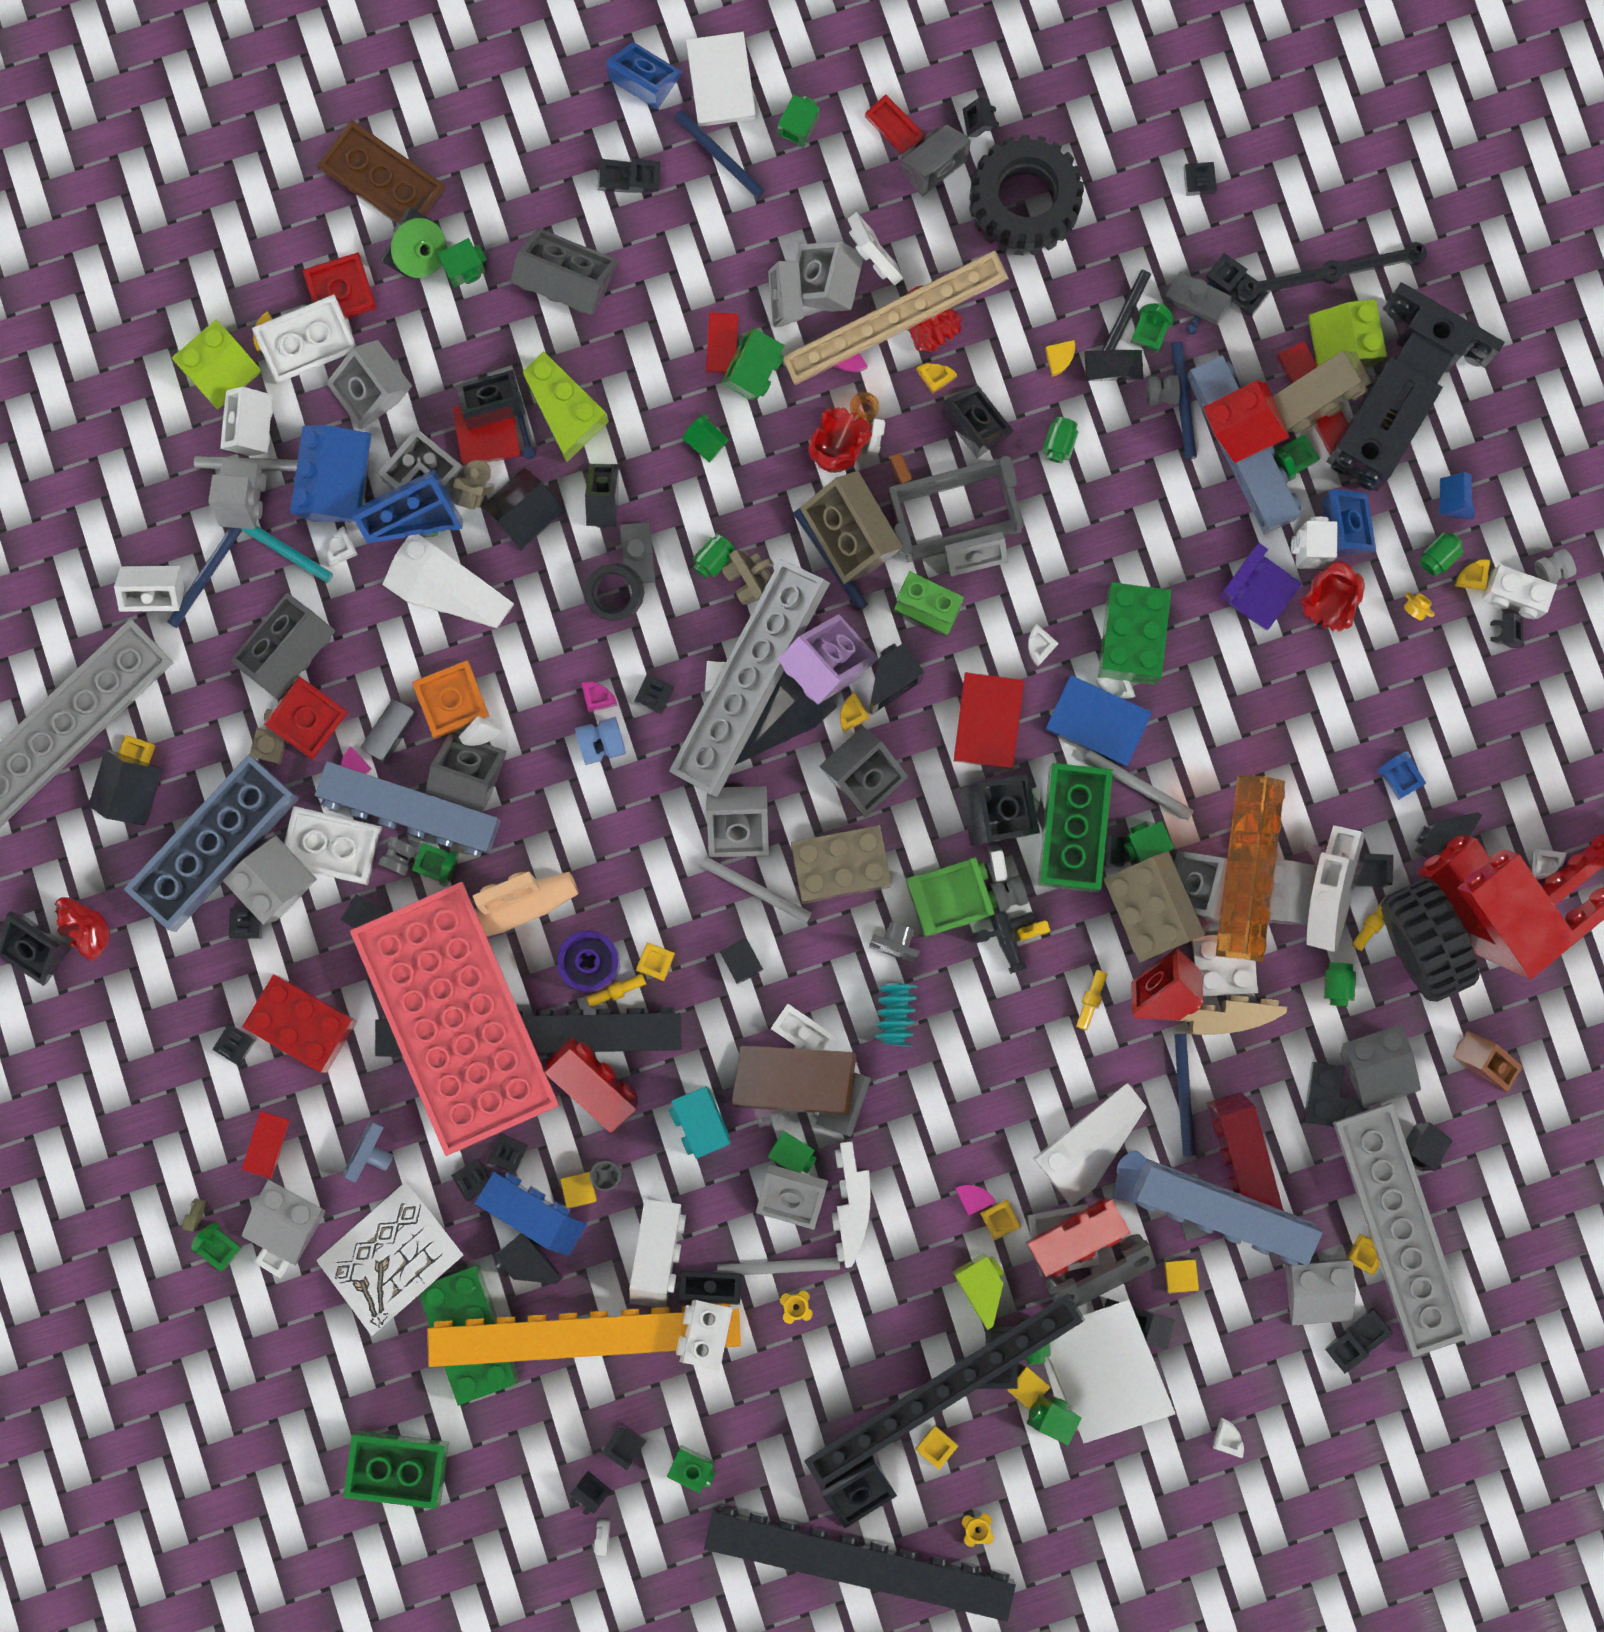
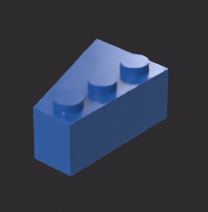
(409, 510)
(530, 1213)

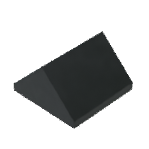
(490, 399)
(976, 420)
(523, 508)
(124, 788)
(31, 947)
(858, 1492)

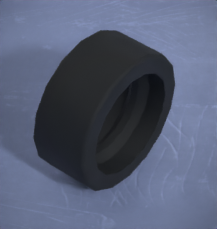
(595, 604)

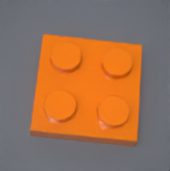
(450, 699)

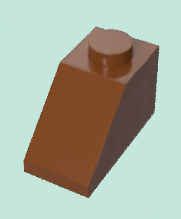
(1487, 1060)

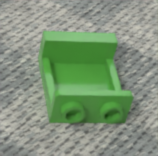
(928, 603)
(951, 897)

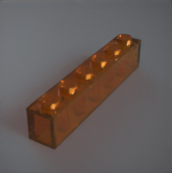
(1250, 868)

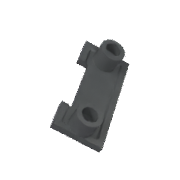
(896, 943)
(1136, 1261)

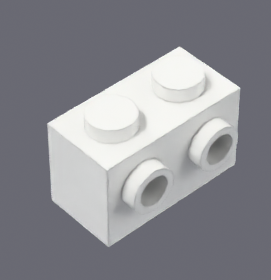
(246, 421)
(1315, 544)
(149, 588)
(1519, 592)
(704, 1334)

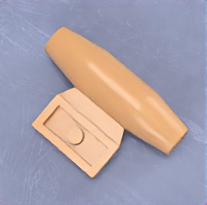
(521, 900)

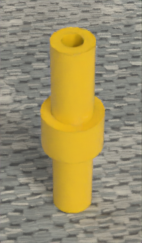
(1372, 925)
(616, 990)
(1091, 1000)

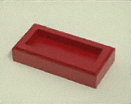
(894, 125)
(721, 341)
(266, 1144)

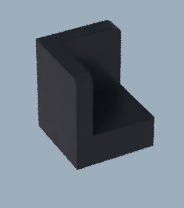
(1376, 870)
(741, 961)
(1427, 1146)
(624, 1446)

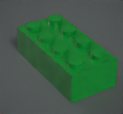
(1075, 827)
(463, 1298)

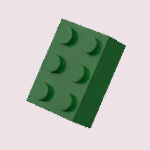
(1134, 633)
(396, 1469)

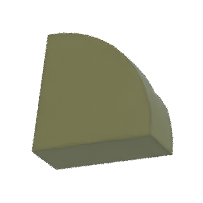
(193, 1221)

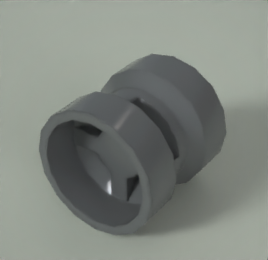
(1162, 390)
(394, 862)
(1009, 893)
(606, 1175)

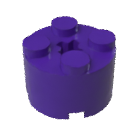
(571, 961)

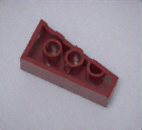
(1244, 1149)

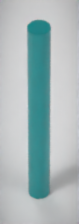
(290, 553)

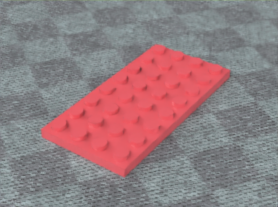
(454, 1018)

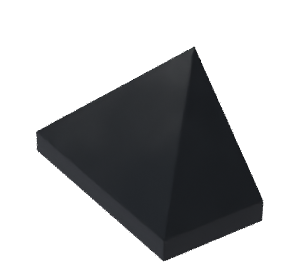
(1113, 365)

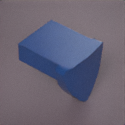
(1457, 496)
(1402, 775)

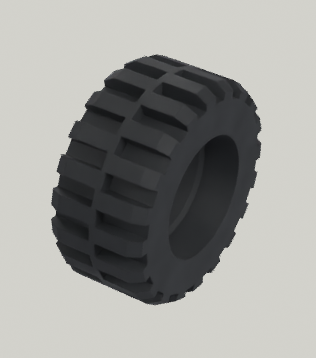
(1030, 158)
(1430, 940)

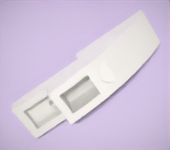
(1331, 888)
(854, 1216)

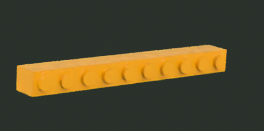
(562, 1337)

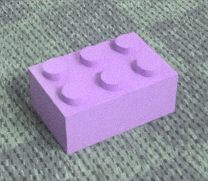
(827, 659)

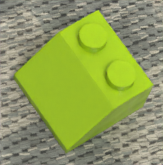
(1348, 328)
(216, 363)
(982, 1286)

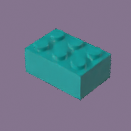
(700, 1122)

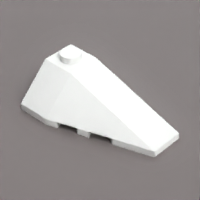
(436, 581)
(1087, 1149)

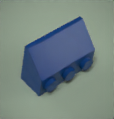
(330, 473)

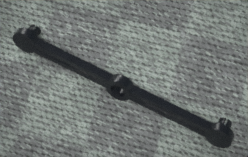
(1249, 289)

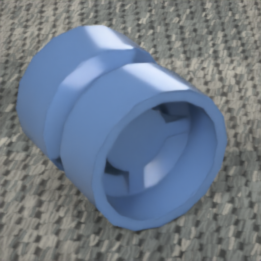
(611, 737)

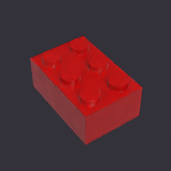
(299, 1024)

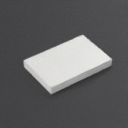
(721, 79)
(304, 338)
(333, 844)

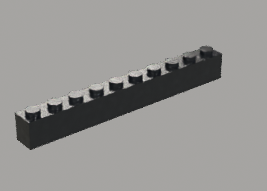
(599, 1032)
(944, 1390)
(860, 1563)

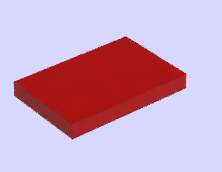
(988, 720)

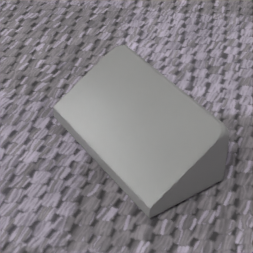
(785, 293)

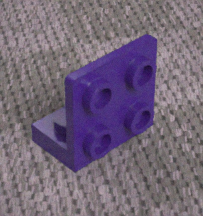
(1260, 589)

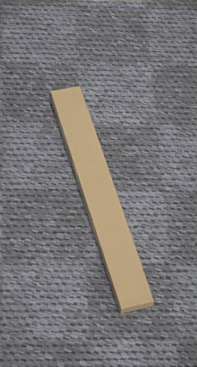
(895, 317)

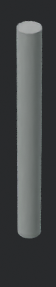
(265, 464)
(1140, 785)
(756, 889)
(785, 1266)

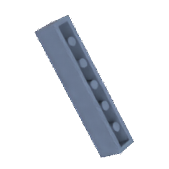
(1257, 475)
(407, 808)
(1226, 1212)

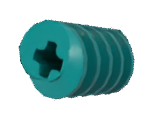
(896, 1014)

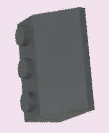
(563, 271)
(282, 646)

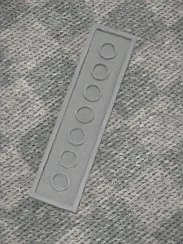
(748, 678)
(76, 714)
(1401, 1230)

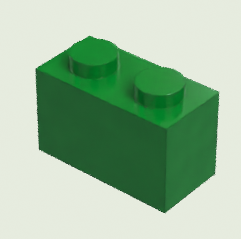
(753, 365)

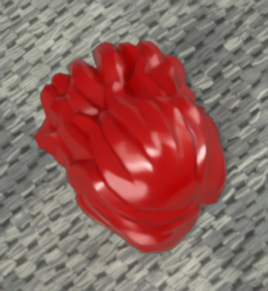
(931, 332)
(839, 439)
(1334, 596)
(84, 925)

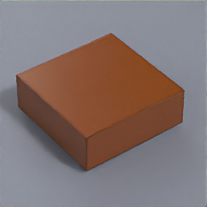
(900, 469)

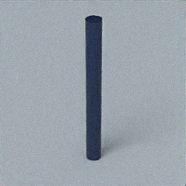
(719, 154)
(1184, 401)
(204, 576)
(850, 588)
(1184, 1094)

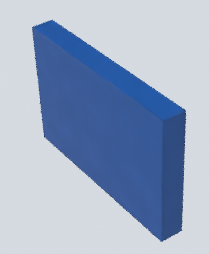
(1098, 721)

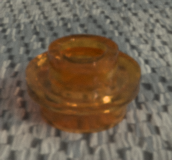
(868, 398)

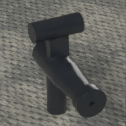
(1006, 938)

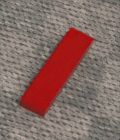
(1297, 363)

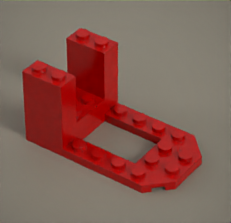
(1508, 910)

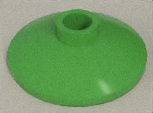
(407, 245)

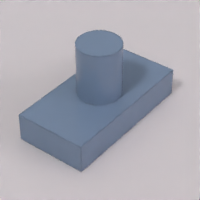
(367, 1153)

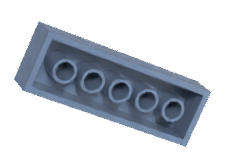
(211, 843)

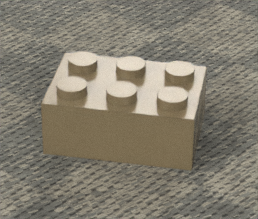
(1322, 392)
(851, 527)
(841, 864)
(1154, 906)

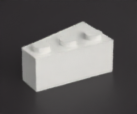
(655, 1253)

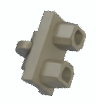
(474, 485)
(741, 565)

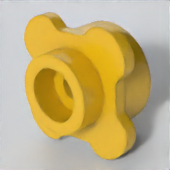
(1418, 606)
(789, 1301)
(984, 1536)

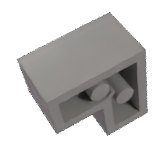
(418, 457)
(236, 494)

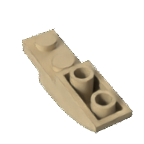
(1234, 1016)

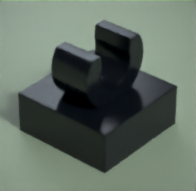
(978, 117)
(1200, 178)
(1511, 630)
(654, 694)
(244, 924)
(234, 1044)
(508, 1153)
(471, 1179)
(590, 1493)

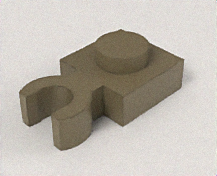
(267, 744)

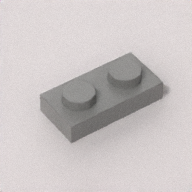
(976, 554)

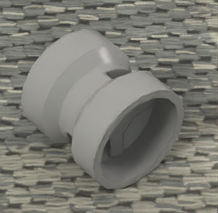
(1556, 567)

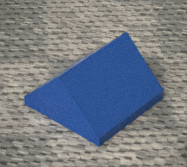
(642, 74)
(1353, 521)

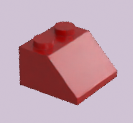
(1246, 421)
(1168, 989)

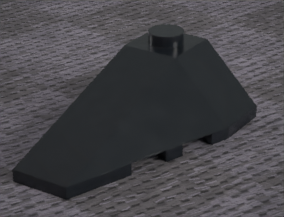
(784, 717)

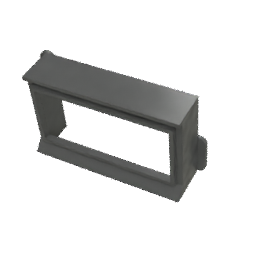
(999, 468)

